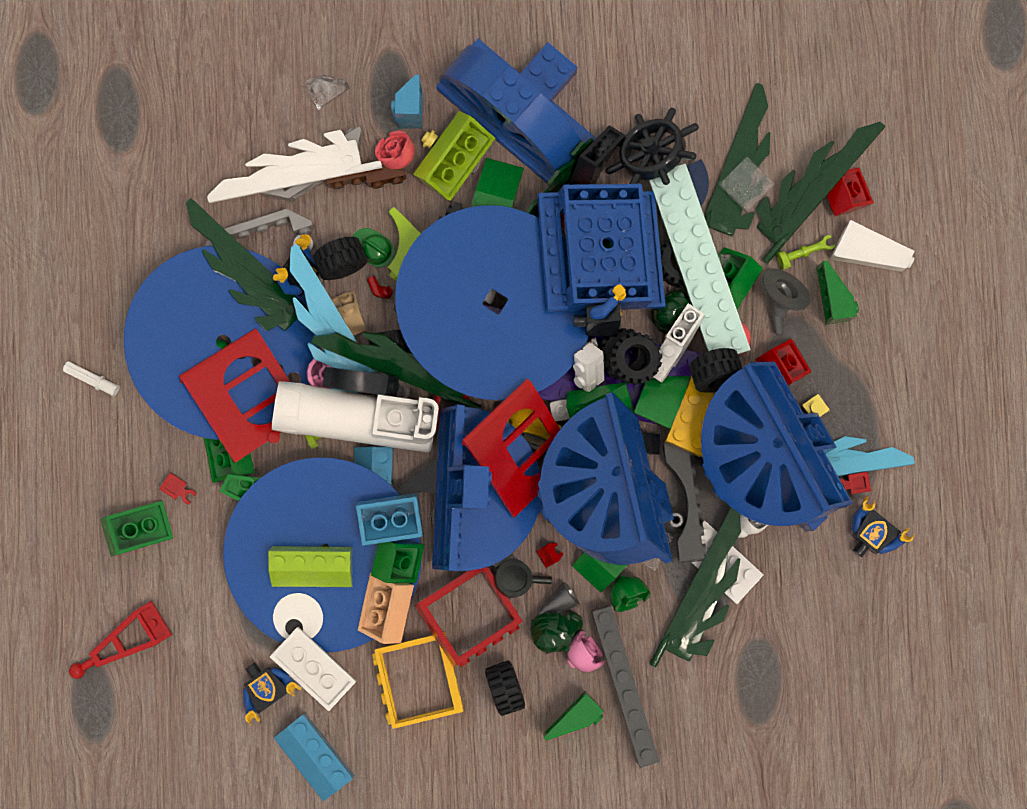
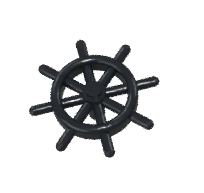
(653, 149)

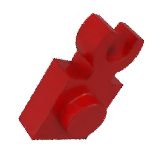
(857, 483)
(174, 487)

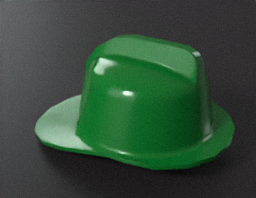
(376, 247)

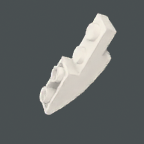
(678, 339)

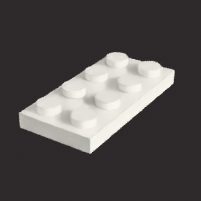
(747, 575)
(313, 668)

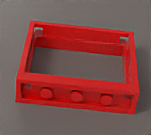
(481, 647)

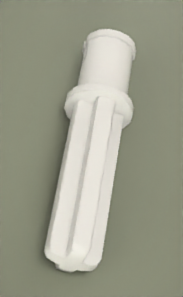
(98, 382)

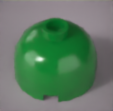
(628, 592)

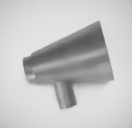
(673, 528)
(560, 600)

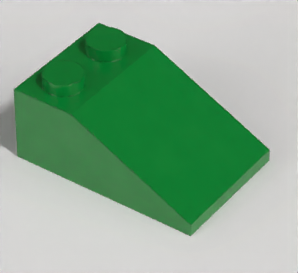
(497, 184)
(836, 298)
(580, 398)
(136, 528)
(577, 716)

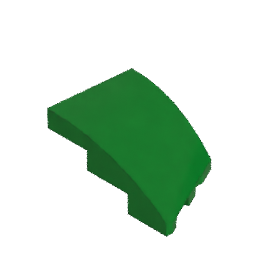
(661, 401)

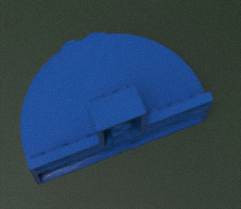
(522, 100)
(767, 452)
(602, 488)
(469, 516)

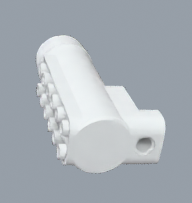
(355, 416)

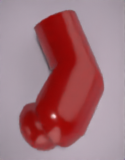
(378, 290)

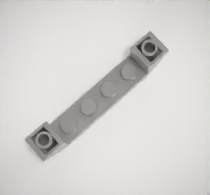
(296, 191)
(300, 224)

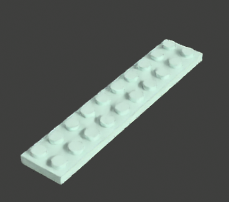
(699, 261)

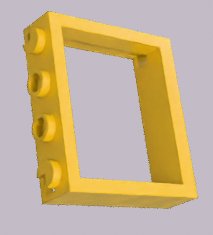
(387, 696)

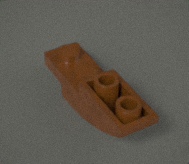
(375, 178)

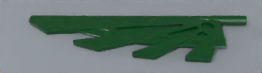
(561, 176)
(819, 179)
(723, 212)
(246, 271)
(390, 360)
(699, 602)

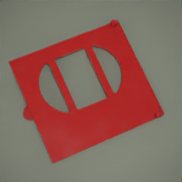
(212, 397)
(490, 449)

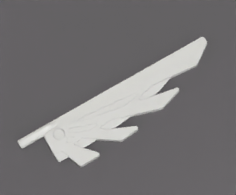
(306, 167)

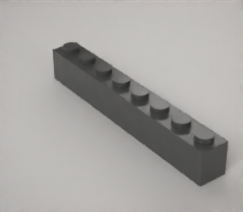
(625, 686)

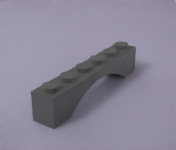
(690, 543)

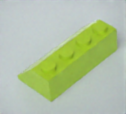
(454, 155)
(310, 566)

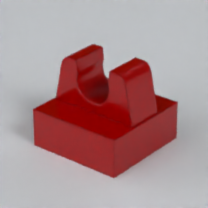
(549, 555)

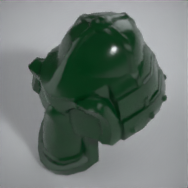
(666, 317)
(555, 631)

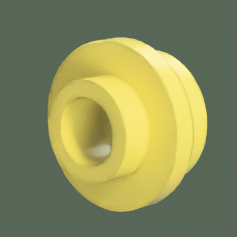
(429, 139)

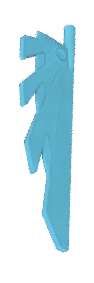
(322, 313)
(853, 461)

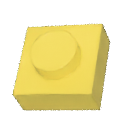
(815, 405)

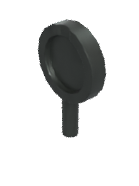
(515, 578)

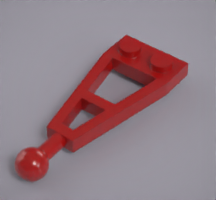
(151, 622)

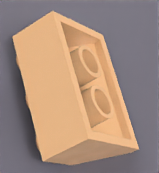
(385, 610)

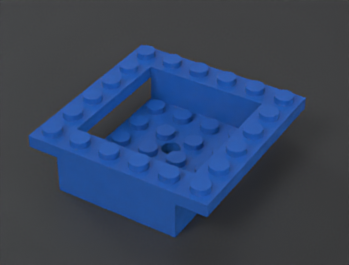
(591, 215)

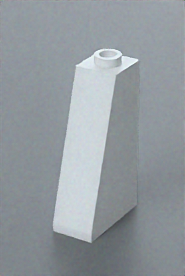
(871, 249)

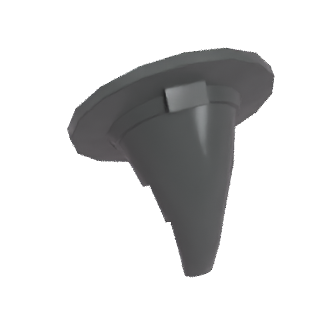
(785, 294)

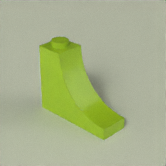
(407, 236)

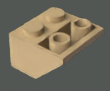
(350, 311)

